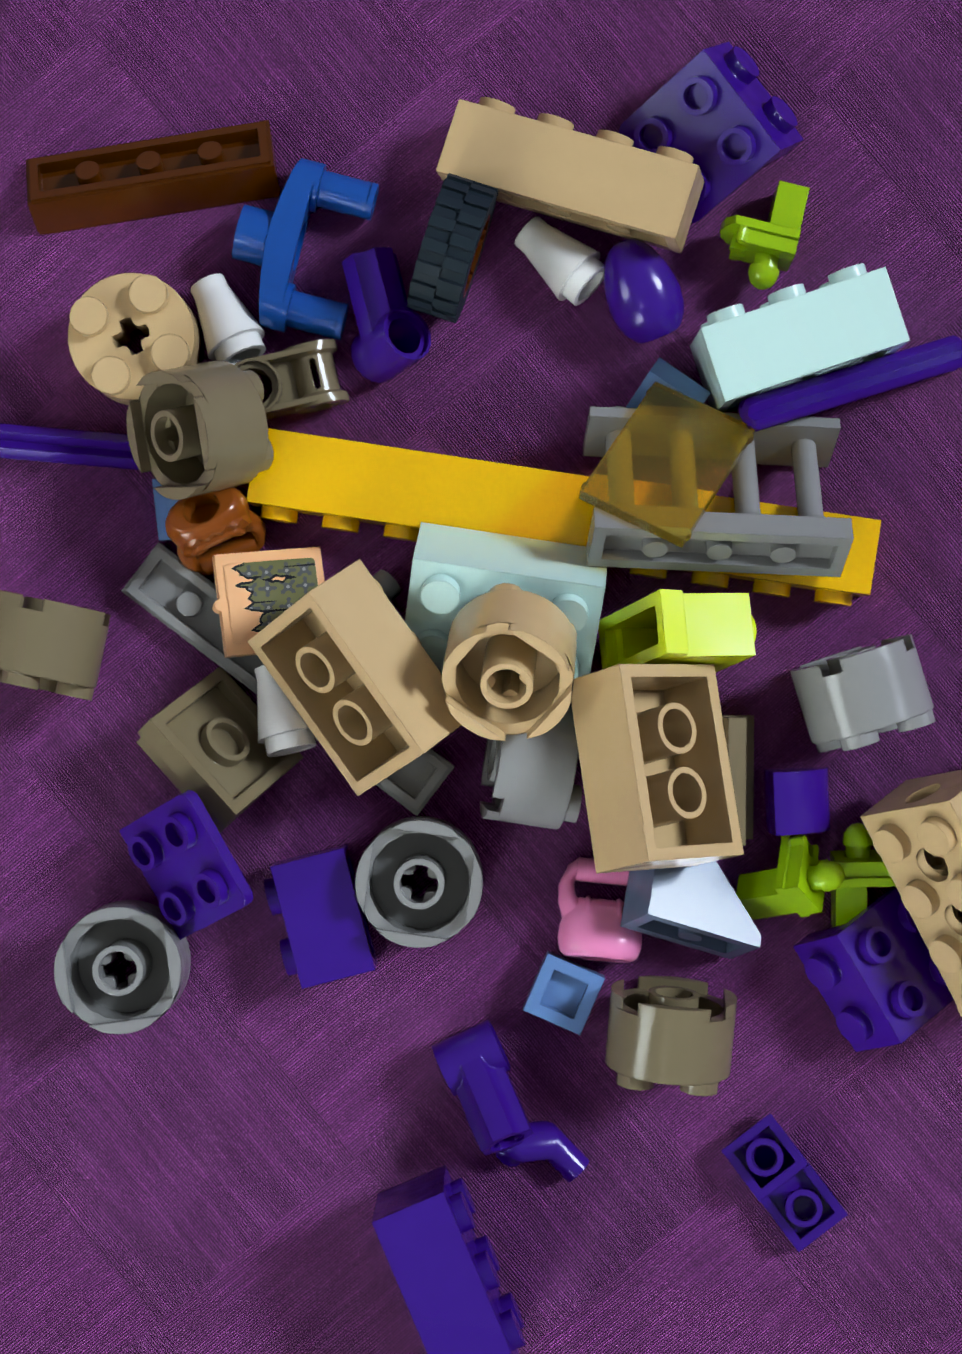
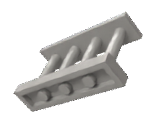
(741, 539)

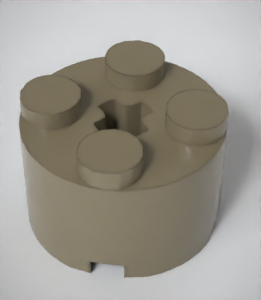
(200, 428)
(51, 645)
(670, 1034)

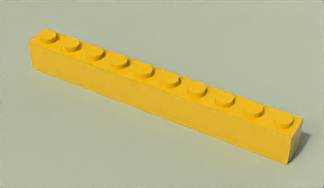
(405, 487)

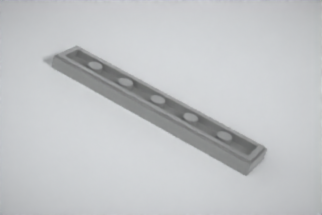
(185, 603)

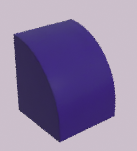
(797, 800)

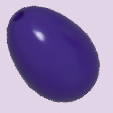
(642, 292)

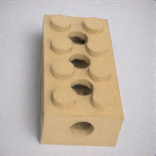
(921, 845)

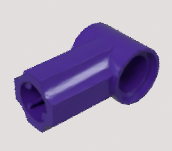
(389, 332)
(477, 1073)

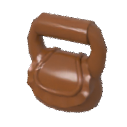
(209, 520)

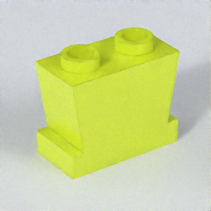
(680, 630)

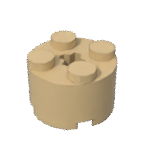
(108, 315)
(509, 664)

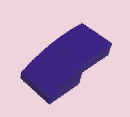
(784, 1182)

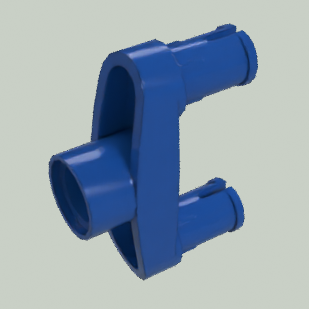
(277, 241)

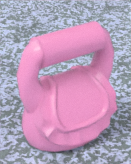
(592, 925)

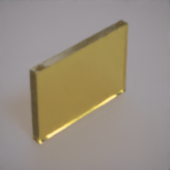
(667, 464)

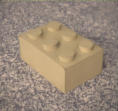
(357, 677)
(655, 767)

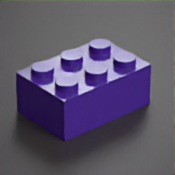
(445, 1268)

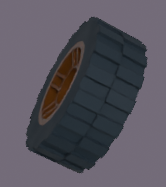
(452, 247)

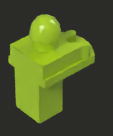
(768, 244)
(862, 870)
(794, 885)

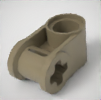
(292, 378)

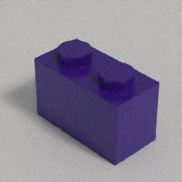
(321, 917)

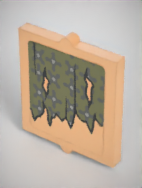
(258, 589)

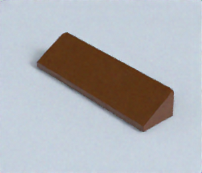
(152, 177)

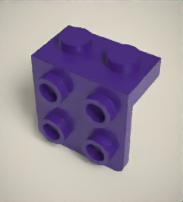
(719, 118)
(187, 864)
(875, 974)

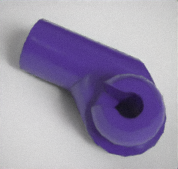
(547, 1144)

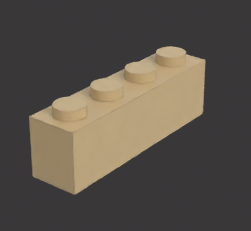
(574, 174)

